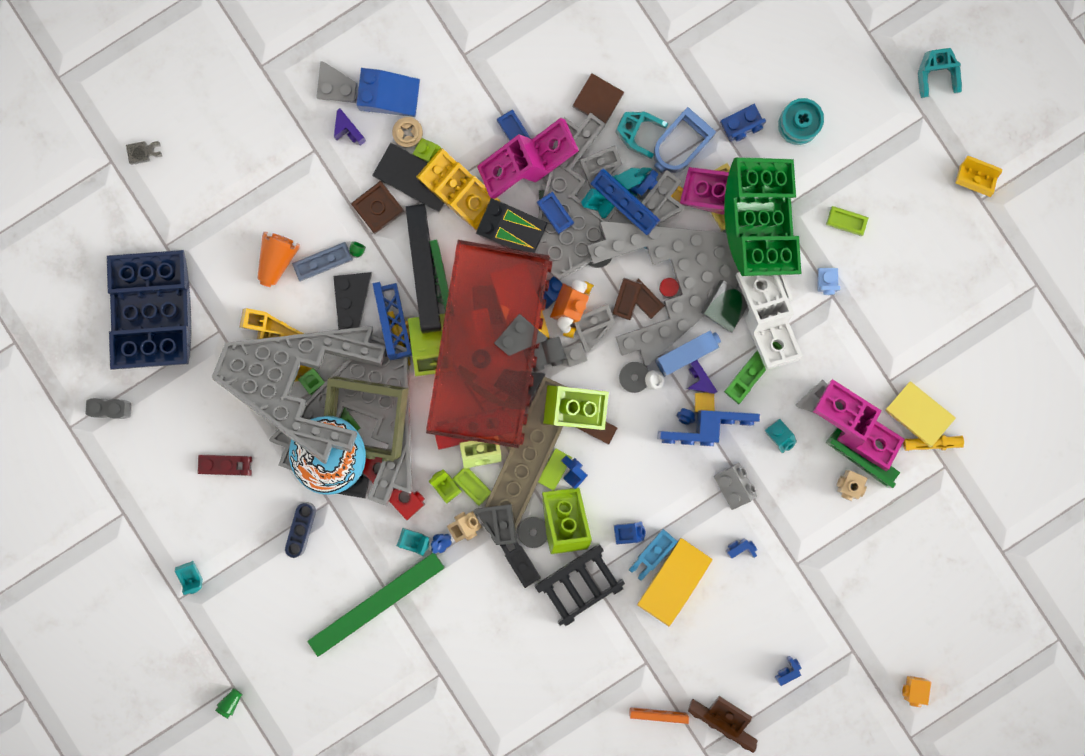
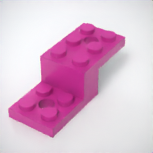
(527, 158)
(859, 425)

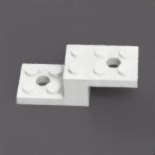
(769, 319)

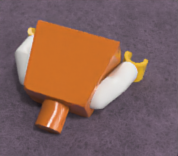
(571, 305)

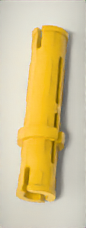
(942, 443)

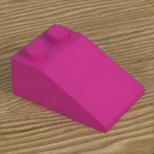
(705, 190)

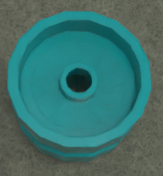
(809, 113)

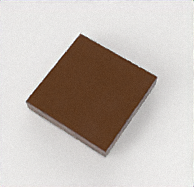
(598, 98)
(377, 207)

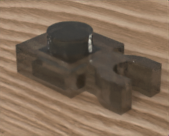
(140, 152)

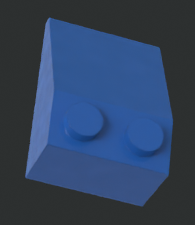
(387, 93)

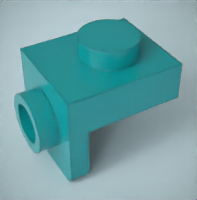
(596, 201)
(781, 436)
(413, 541)
(189, 578)

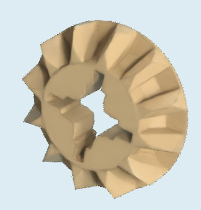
(406, 123)

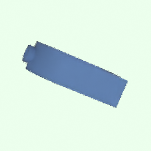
(698, 125)
(688, 353)

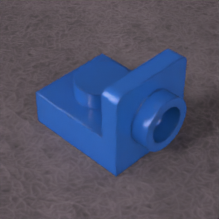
(629, 533)
(786, 675)

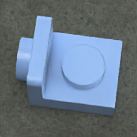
(828, 281)

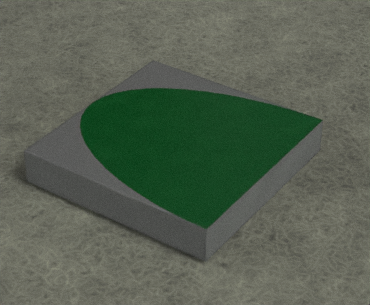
(725, 306)

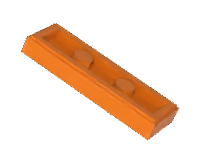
(659, 715)

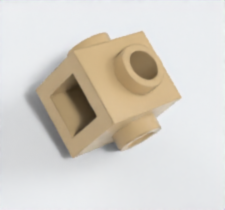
(858, 485)
(468, 526)

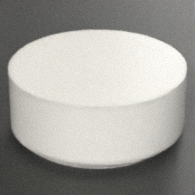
(654, 379)

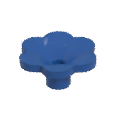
(440, 543)

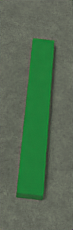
(375, 604)

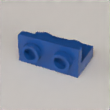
(743, 122)

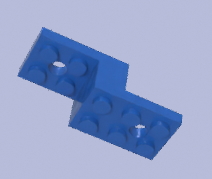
(708, 427)

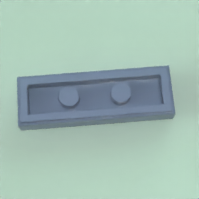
(322, 261)

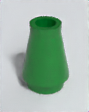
(229, 703)

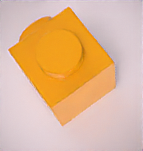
(916, 691)

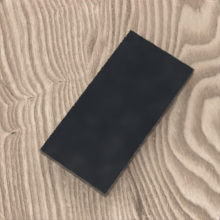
(399, 170)

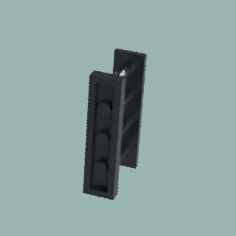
(578, 565)

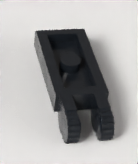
(521, 564)

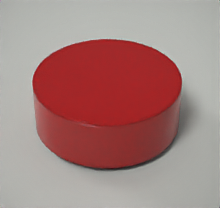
(669, 287)

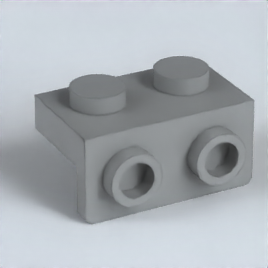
(736, 486)

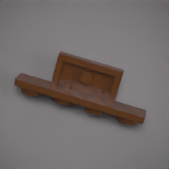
(727, 720)

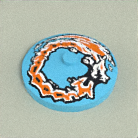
(338, 473)

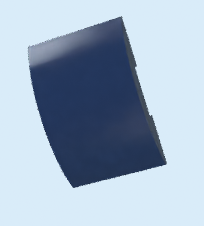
(149, 309)

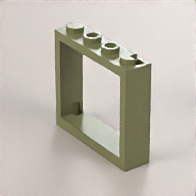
(331, 402)

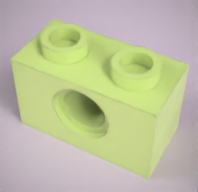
(479, 453)

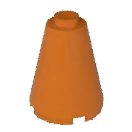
(274, 258)

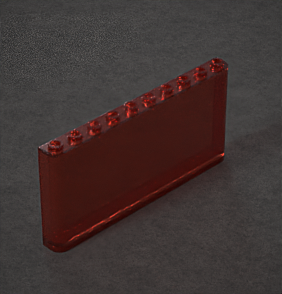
(477, 386)

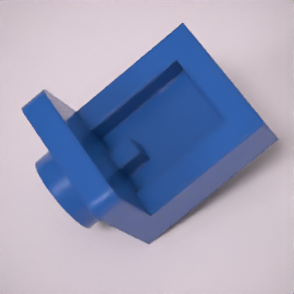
(648, 183)
(553, 291)
(576, 474)
(736, 548)

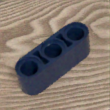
(294, 537)

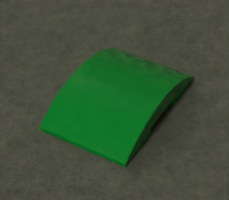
(761, 217)

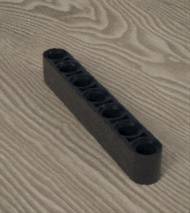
(423, 268)

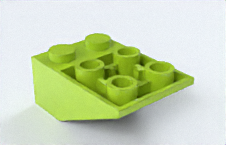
(424, 347)

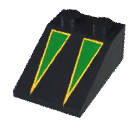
(511, 227)

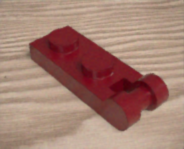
(224, 465)

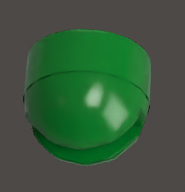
(356, 249)

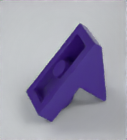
(344, 125)
(704, 384)

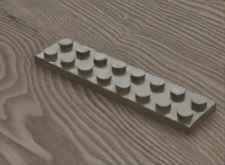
(526, 463)

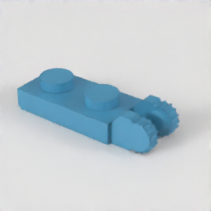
(654, 553)

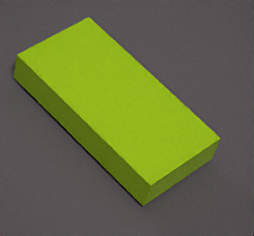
(847, 221)
(553, 470)
(472, 486)

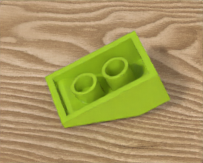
(575, 407)
(565, 521)

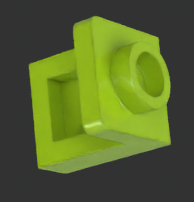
(426, 150)
(445, 485)

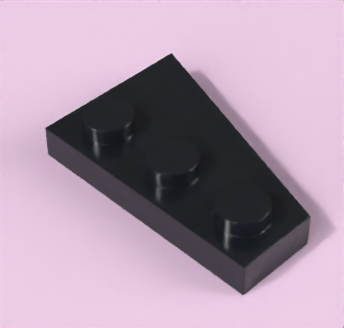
(350, 298)

